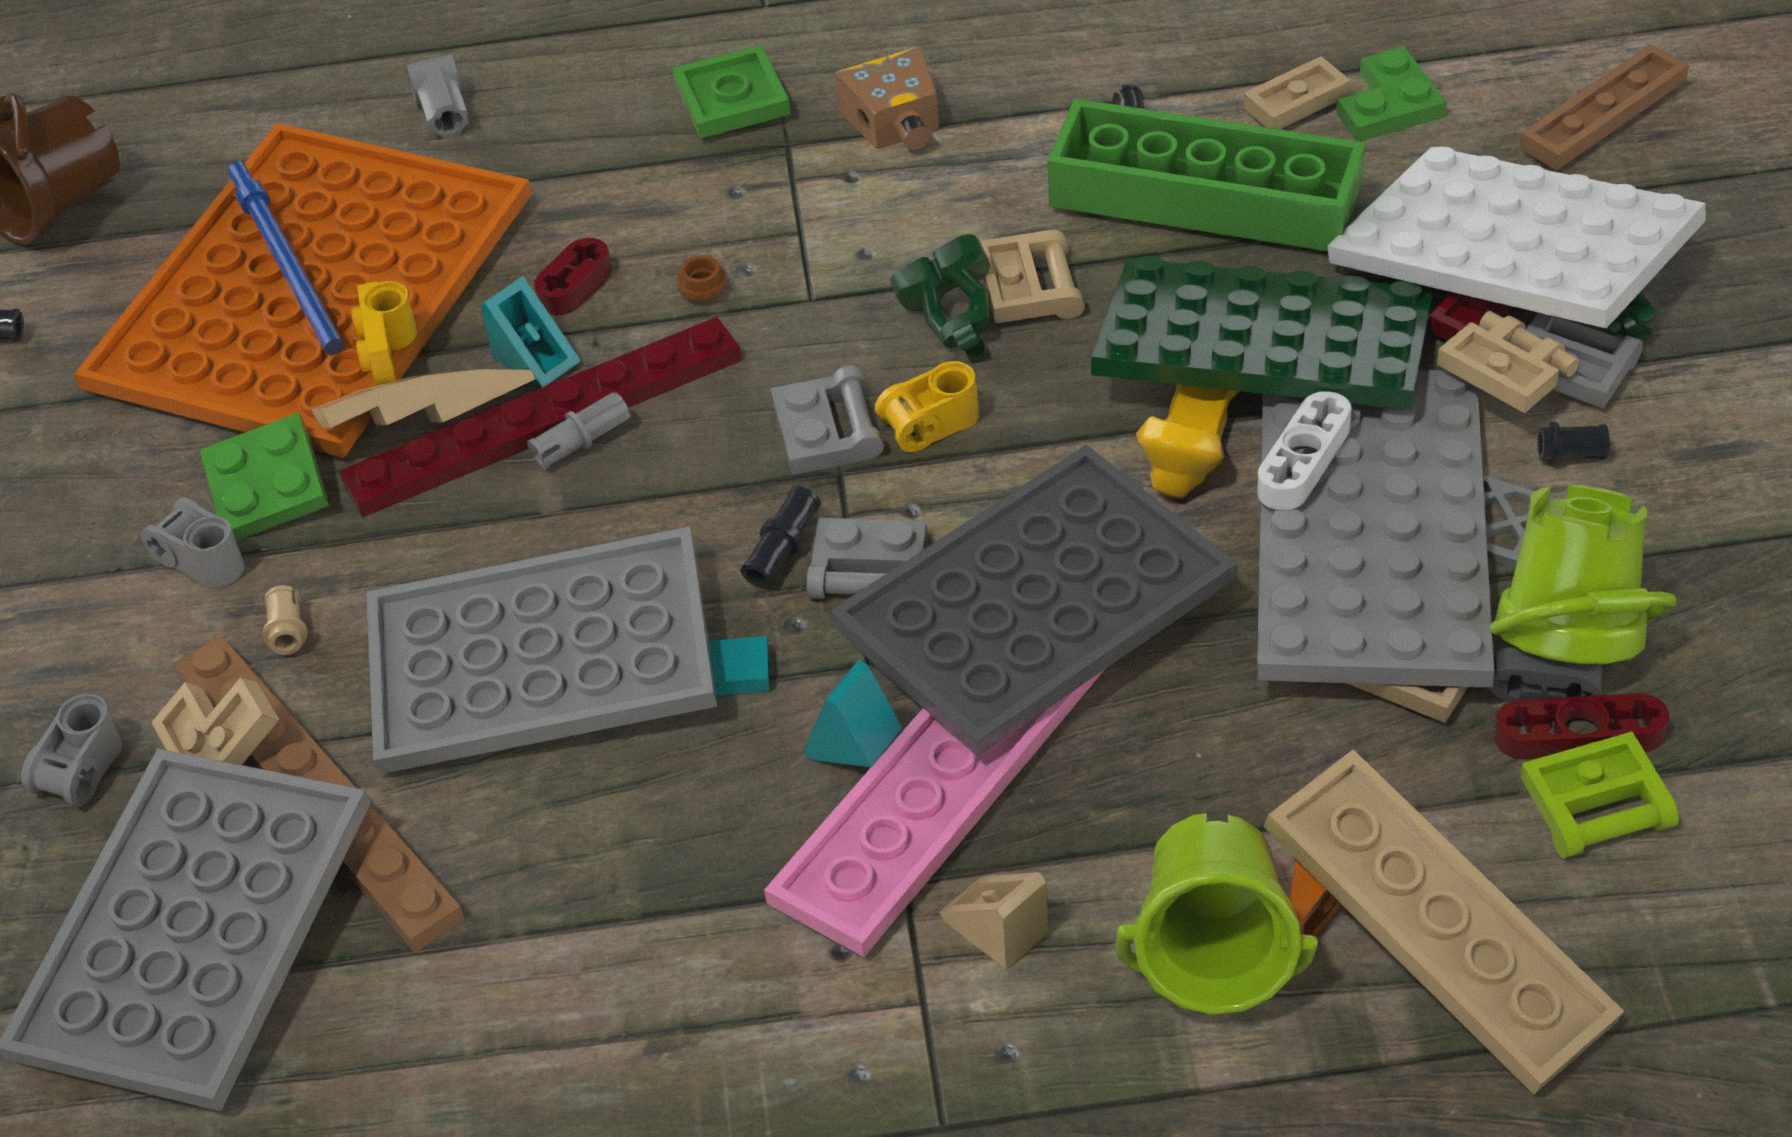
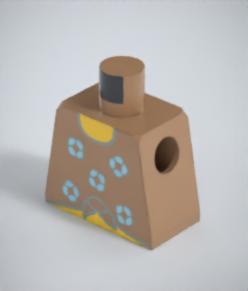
(890, 99)

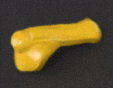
(1187, 441)

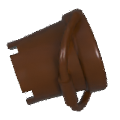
(49, 163)

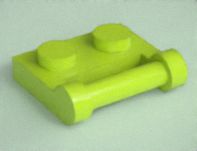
(1593, 778)

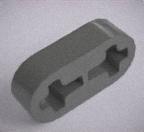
(1529, 676)

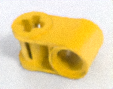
(934, 405)

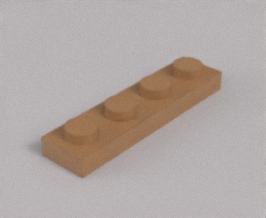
(1603, 107)

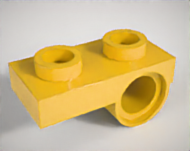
(387, 325)

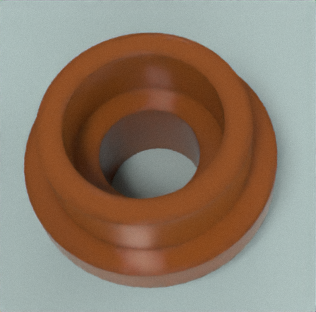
(701, 278)

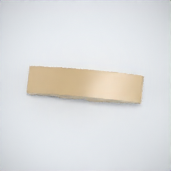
(440, 395)

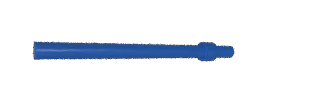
(256, 202)

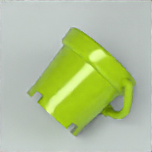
(1580, 580)
(1215, 920)

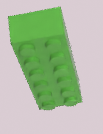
(1205, 174)

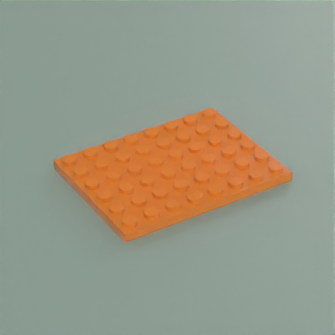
(222, 328)

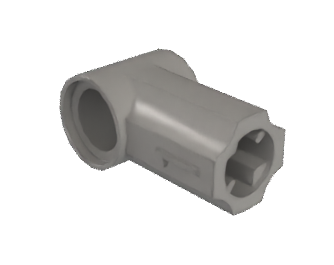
(439, 93)

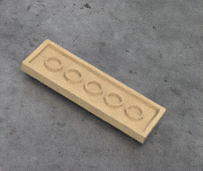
(1444, 921)

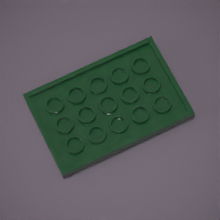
(1265, 331)

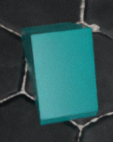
(526, 335)
(853, 722)

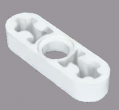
(1306, 469)

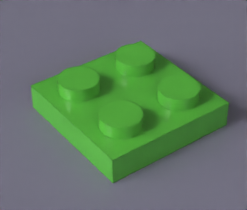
(731, 91)
(264, 476)

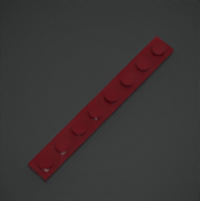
(508, 427)

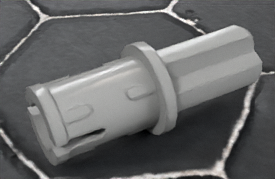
(579, 430)

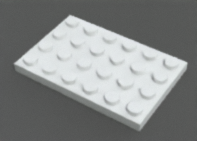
(1519, 235)

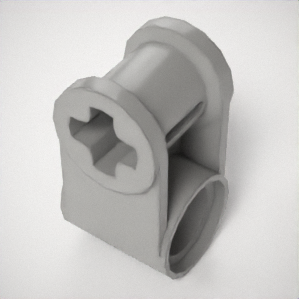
(196, 544)
(75, 751)

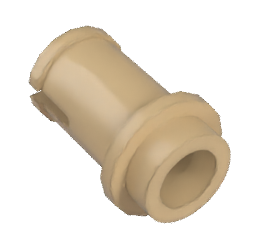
(284, 628)

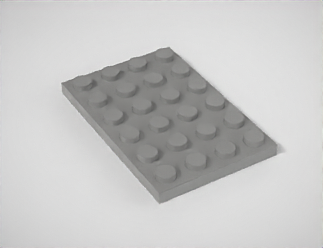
(537, 650)
(186, 928)

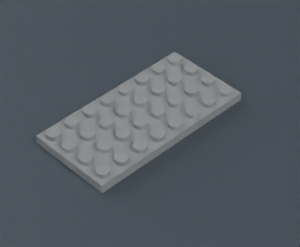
(1386, 553)

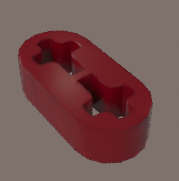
(573, 276)

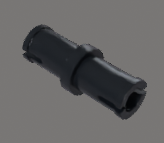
(780, 537)

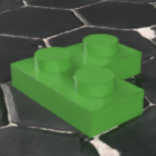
(1397, 100)

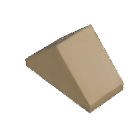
(1001, 915)

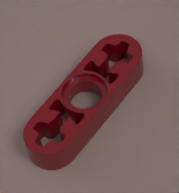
(1598, 709)

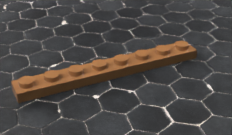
(377, 856)

